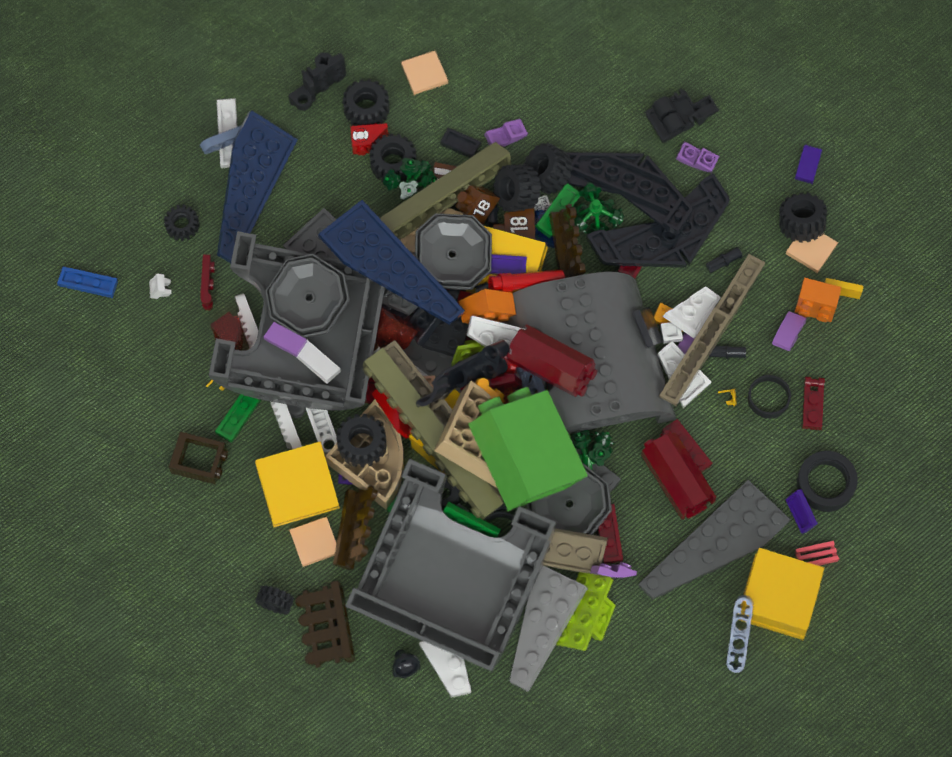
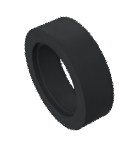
(841, 463)

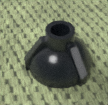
(405, 664)

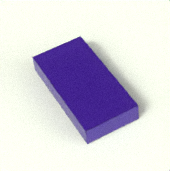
(808, 164)
(508, 264)
(801, 511)

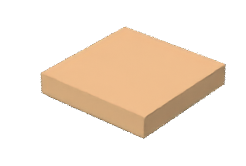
(424, 72)
(812, 253)
(314, 541)

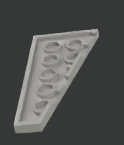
(545, 618)

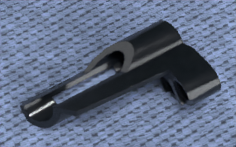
(486, 363)

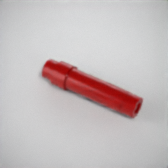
(508, 282)

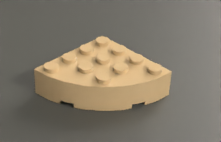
(457, 439)
(383, 475)

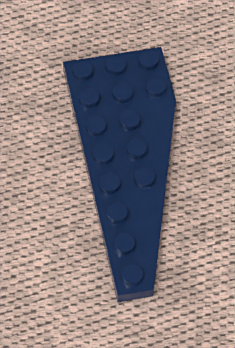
(254, 168)
(375, 252)

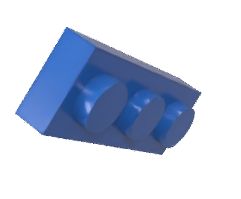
(87, 282)

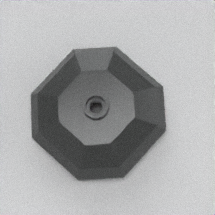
(459, 235)
(289, 293)
(589, 508)

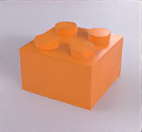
(817, 300)
(488, 305)

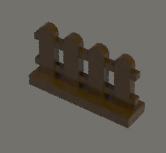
(566, 243)
(354, 527)
(332, 633)

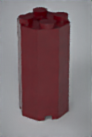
(552, 361)
(677, 475)

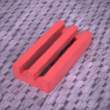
(832, 550)

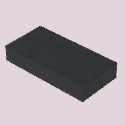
(460, 143)

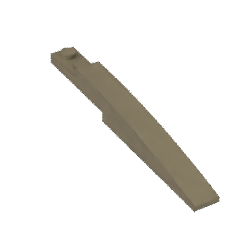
(712, 330)
(421, 385)

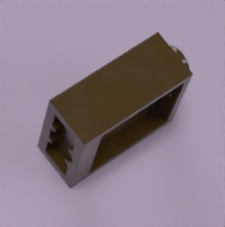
(179, 453)

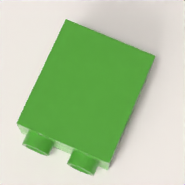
(526, 447)

